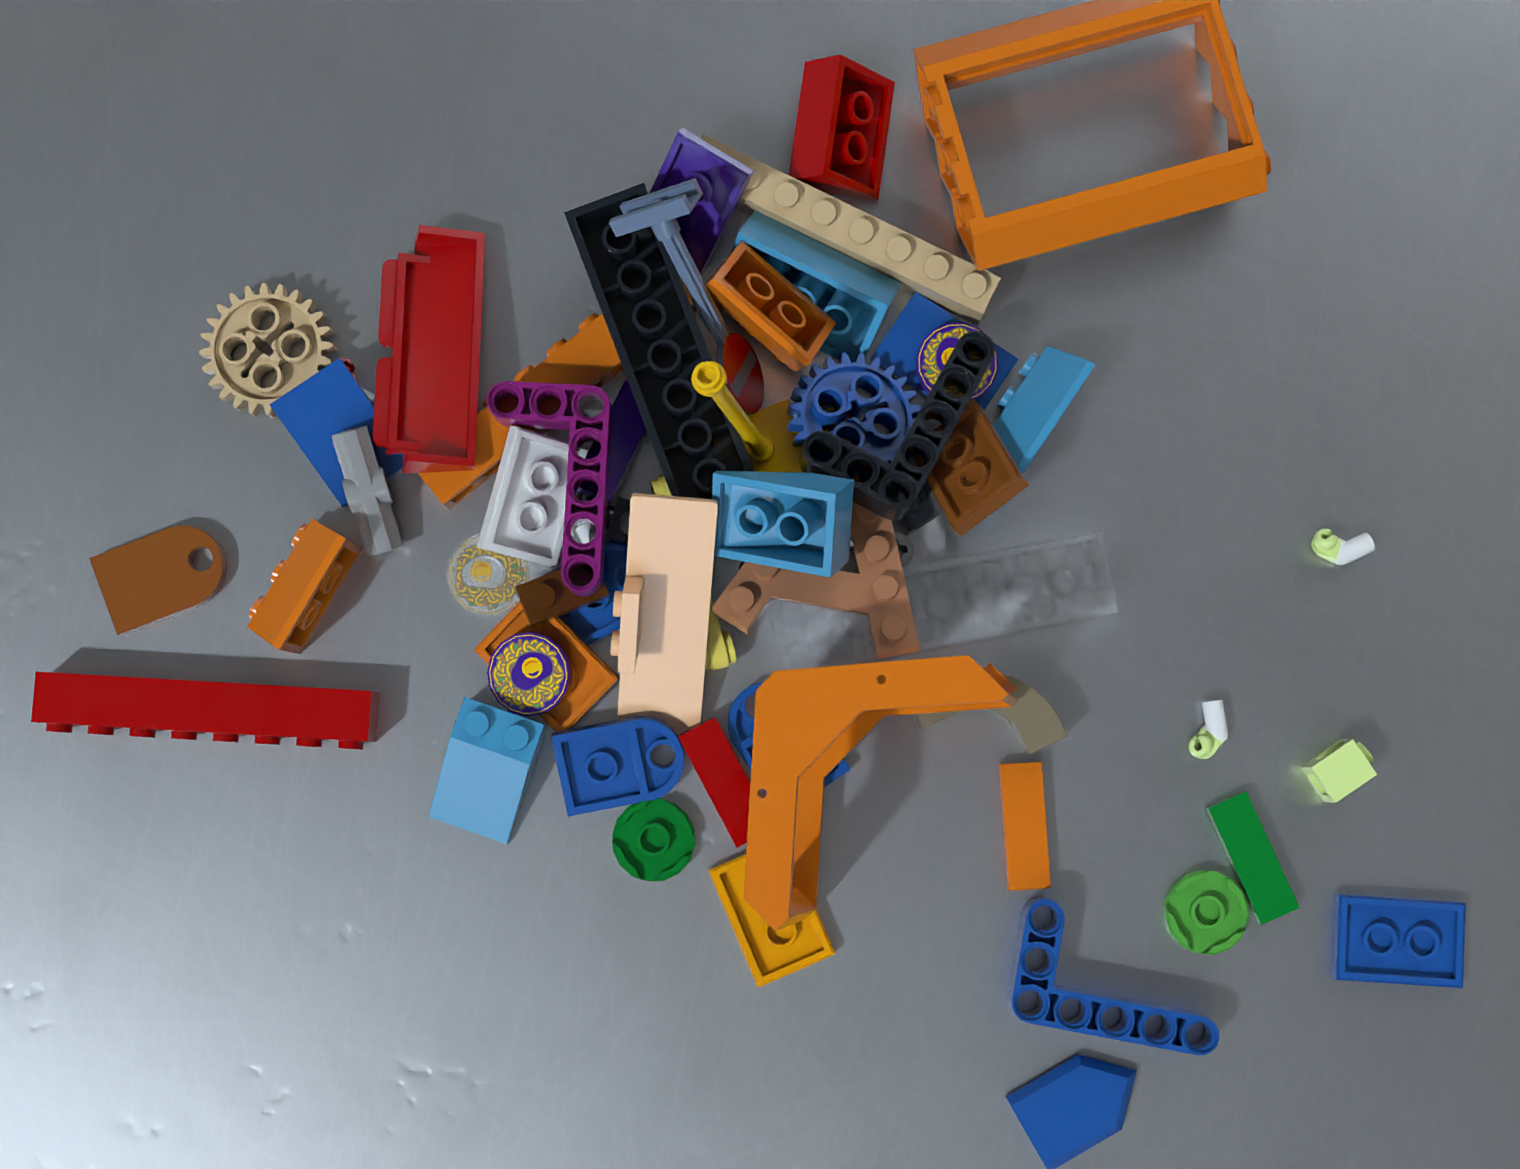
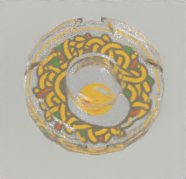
(484, 579)

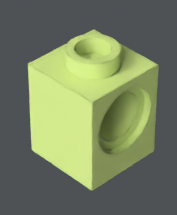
(1340, 770)

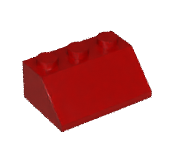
(841, 128)

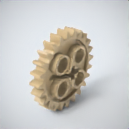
(241, 325)

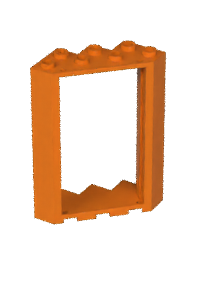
(1113, 206)

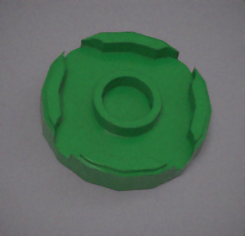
(653, 840)

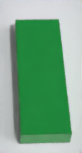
(1252, 857)

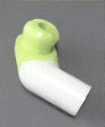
(1340, 551)
(1213, 732)

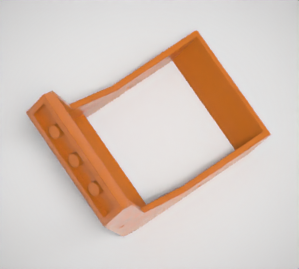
(804, 729)

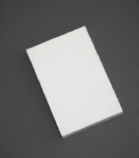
(528, 498)

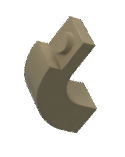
(1031, 718)

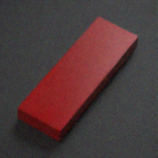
(720, 775)

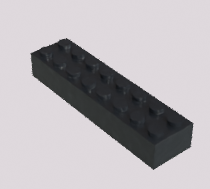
(657, 346)

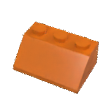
(769, 307)
(303, 587)

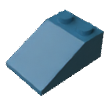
(784, 519)
(487, 769)

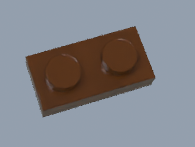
(550, 598)

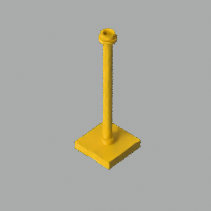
(762, 433)

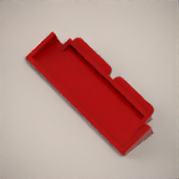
(434, 333)

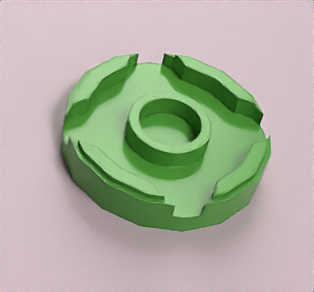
(1205, 912)

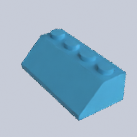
(840, 286)
(1039, 401)

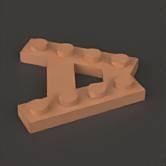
(874, 592)

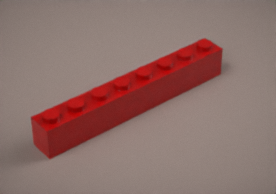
(205, 707)

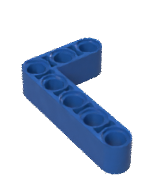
(1092, 1004)

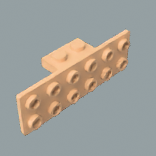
(665, 608)

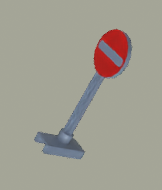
(733, 350)

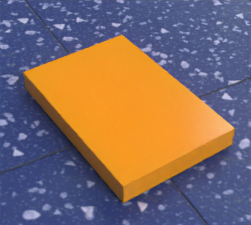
(768, 951)

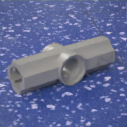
(367, 490)

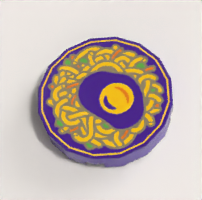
(936, 351)
(529, 673)

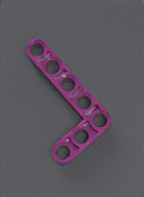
(578, 470)

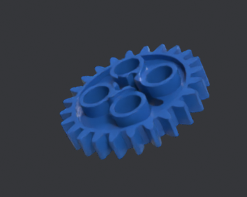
(838, 386)

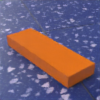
(1024, 826)

